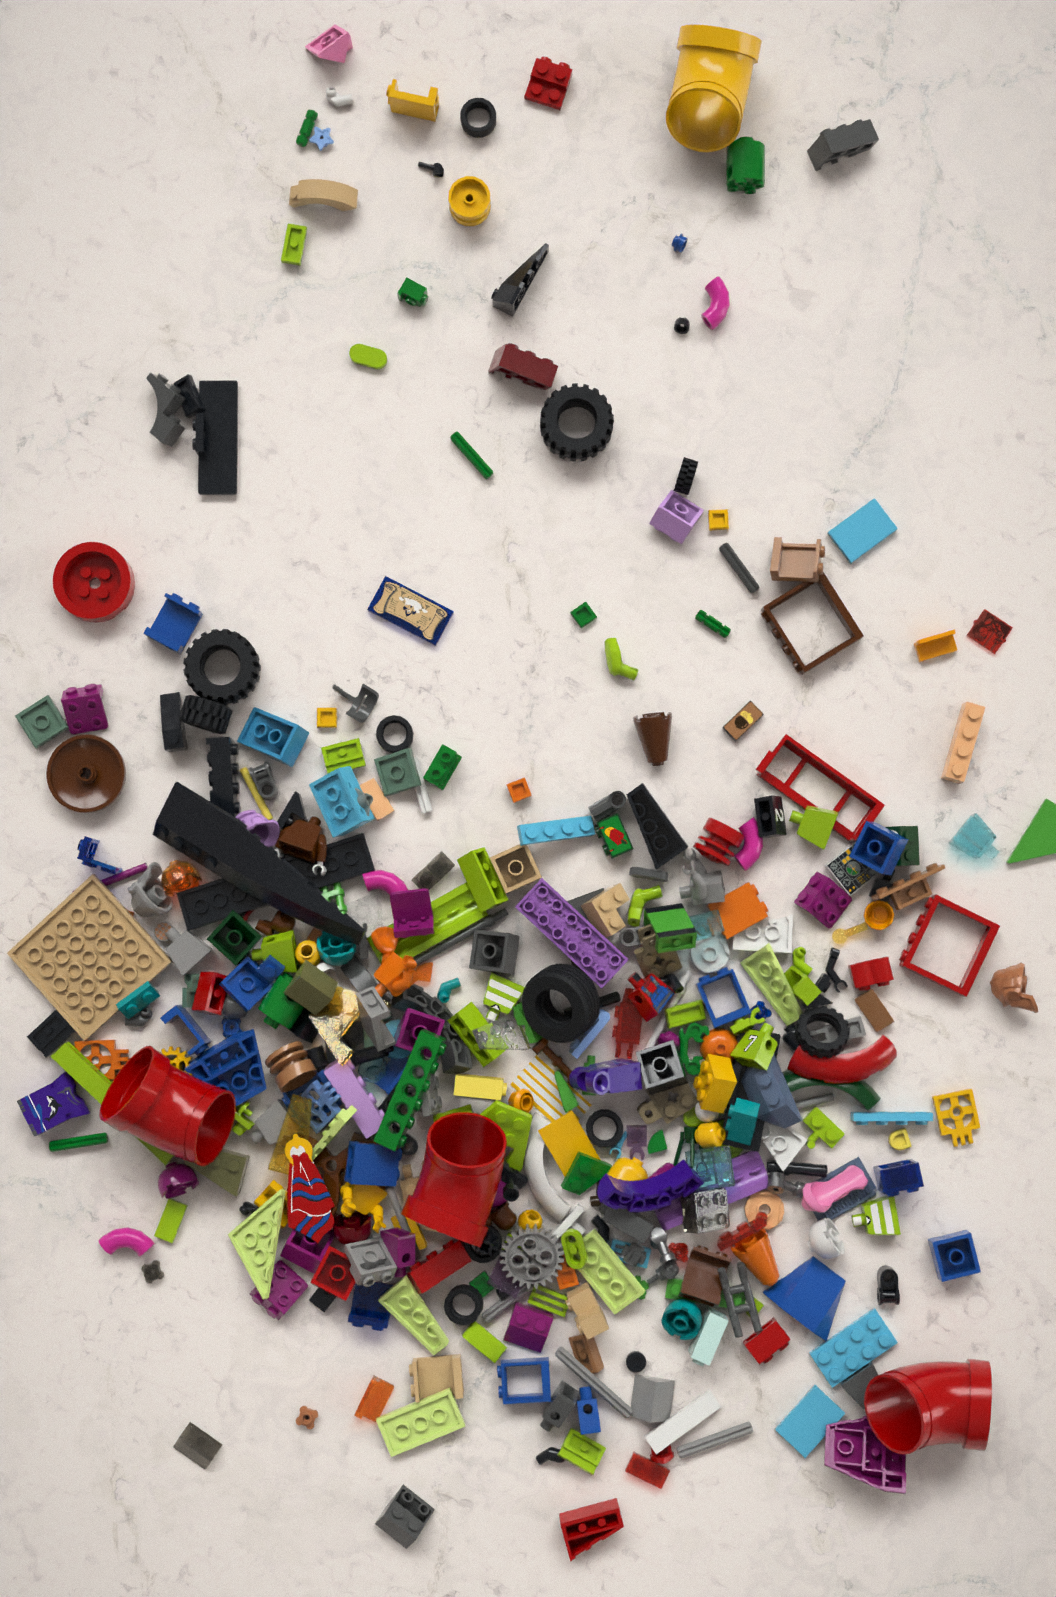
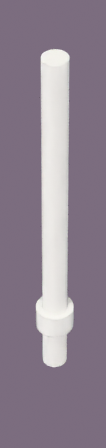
(673, 1001)

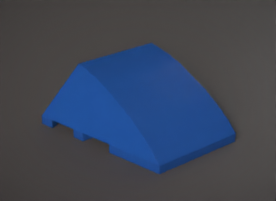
(232, 1066)
(809, 1295)

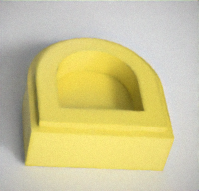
(899, 1139)

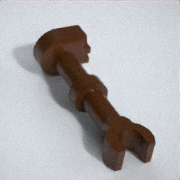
(542, 1045)

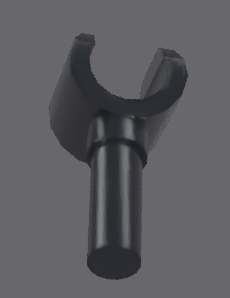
(437, 168)

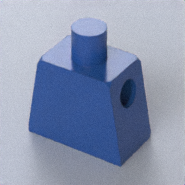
(588, 1421)

